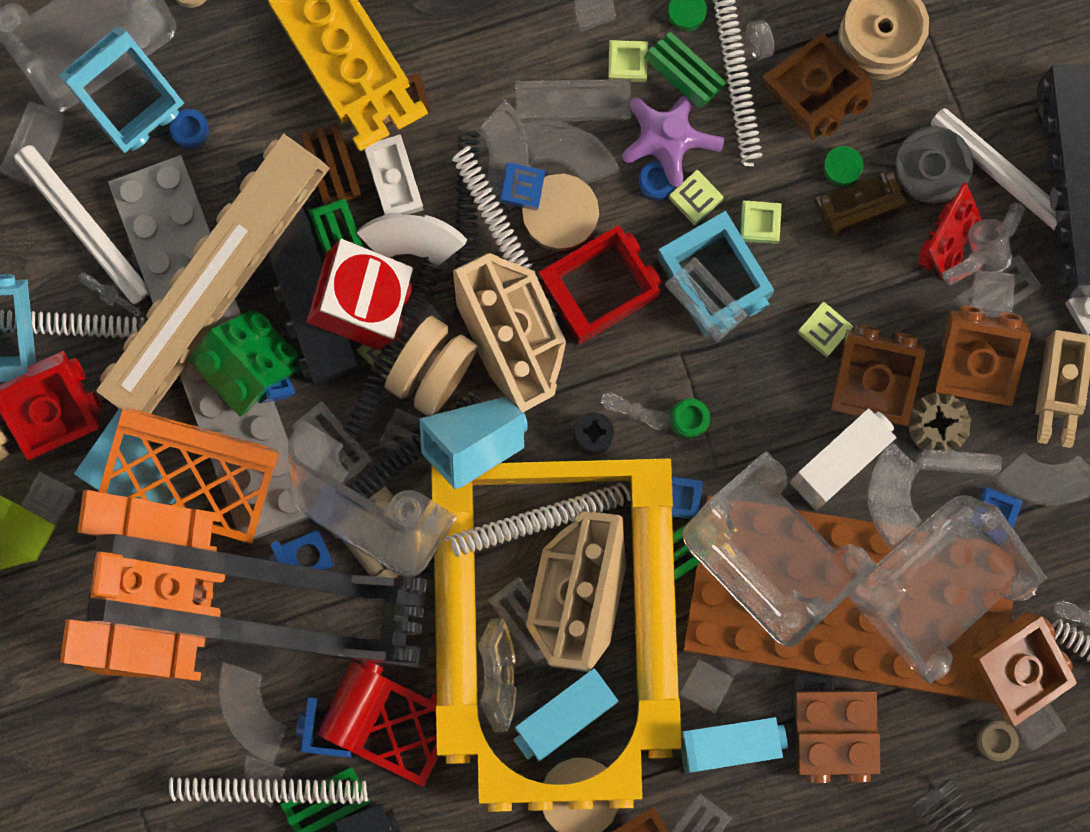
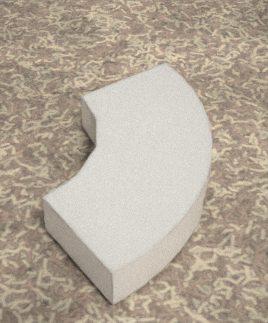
(412, 234)

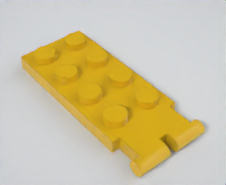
(350, 65)

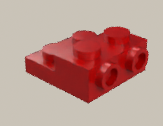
(49, 405)

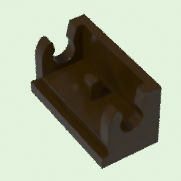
(860, 204)

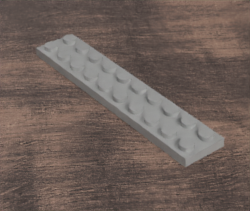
(163, 229)

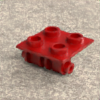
(952, 229)

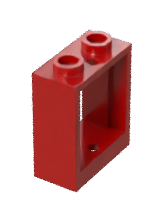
(565, 304)

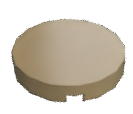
(565, 213)
(578, 820)

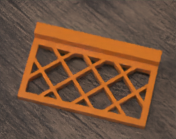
(201, 442)

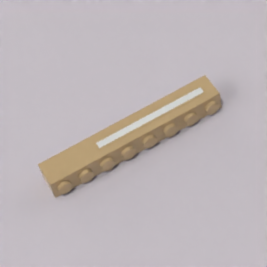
(213, 276)

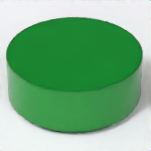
(687, 14)
(843, 166)
(689, 418)

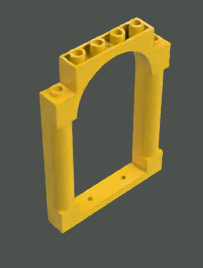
(655, 635)

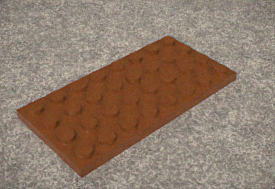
(844, 641)

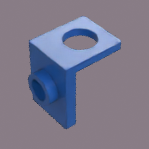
(288, 552)
(306, 729)

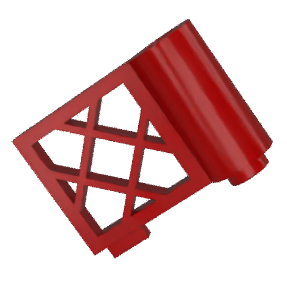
(356, 710)

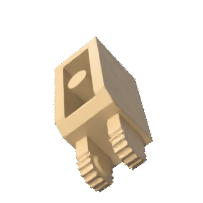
(1063, 384)

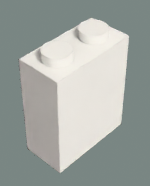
(843, 458)

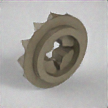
(925, 411)

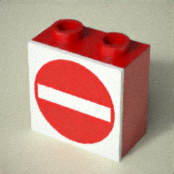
(360, 295)

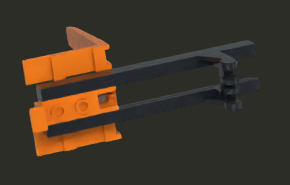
(159, 576)

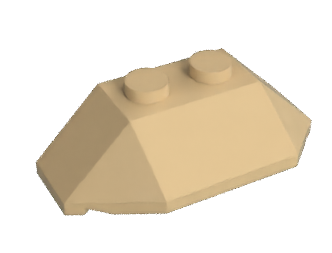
(511, 327)
(578, 591)

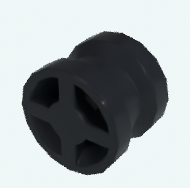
(593, 441)

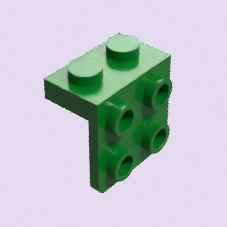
(244, 359)

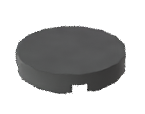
(933, 164)

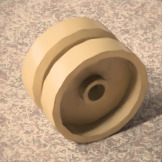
(880, 53)
(427, 365)

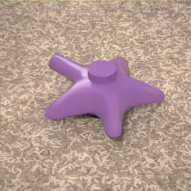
(668, 137)

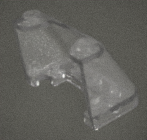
(67, 29)
(397, 537)
(772, 554)
(945, 582)

